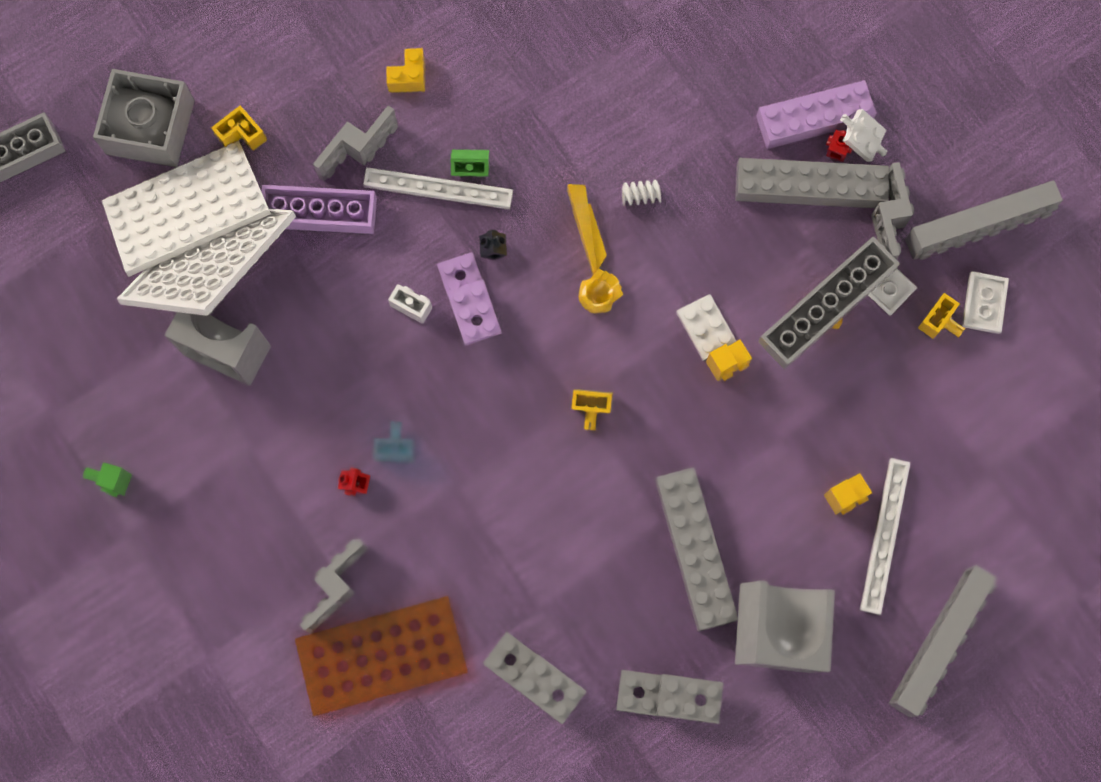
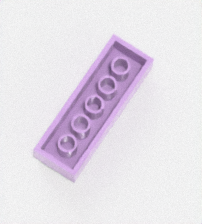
(812, 114)
(325, 208)

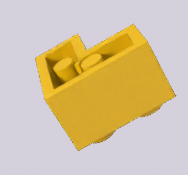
(408, 77)
(237, 126)
(728, 359)
(847, 493)

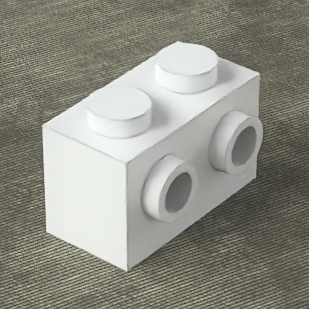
(409, 303)

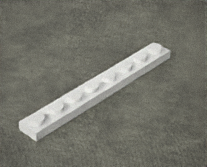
(438, 188)
(885, 536)

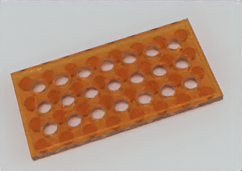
(398, 682)

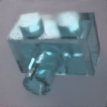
(394, 448)

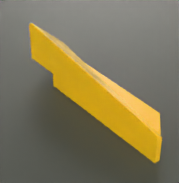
(587, 226)

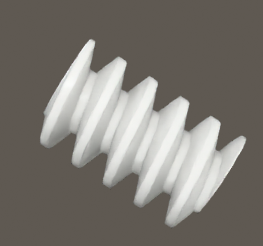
(641, 192)

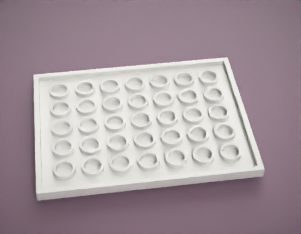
(184, 208)
(205, 274)

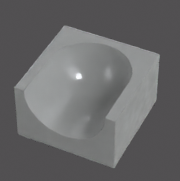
(144, 118)
(219, 345)
(784, 628)

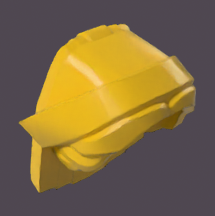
(599, 292)

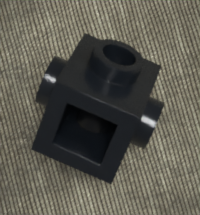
(493, 245)

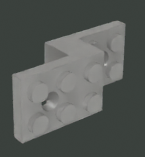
(356, 144)
(893, 213)
(333, 585)
(534, 677)
(670, 696)

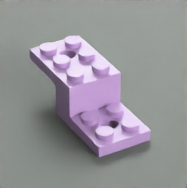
(469, 298)

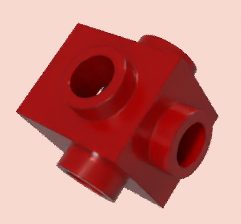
(837, 148)
(353, 482)

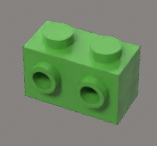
(469, 162)

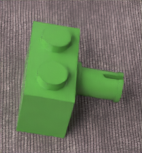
(111, 479)

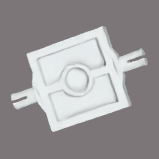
(864, 135)

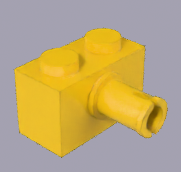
(940, 318)
(591, 403)

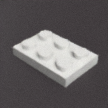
(893, 292)
(985, 302)
(705, 326)

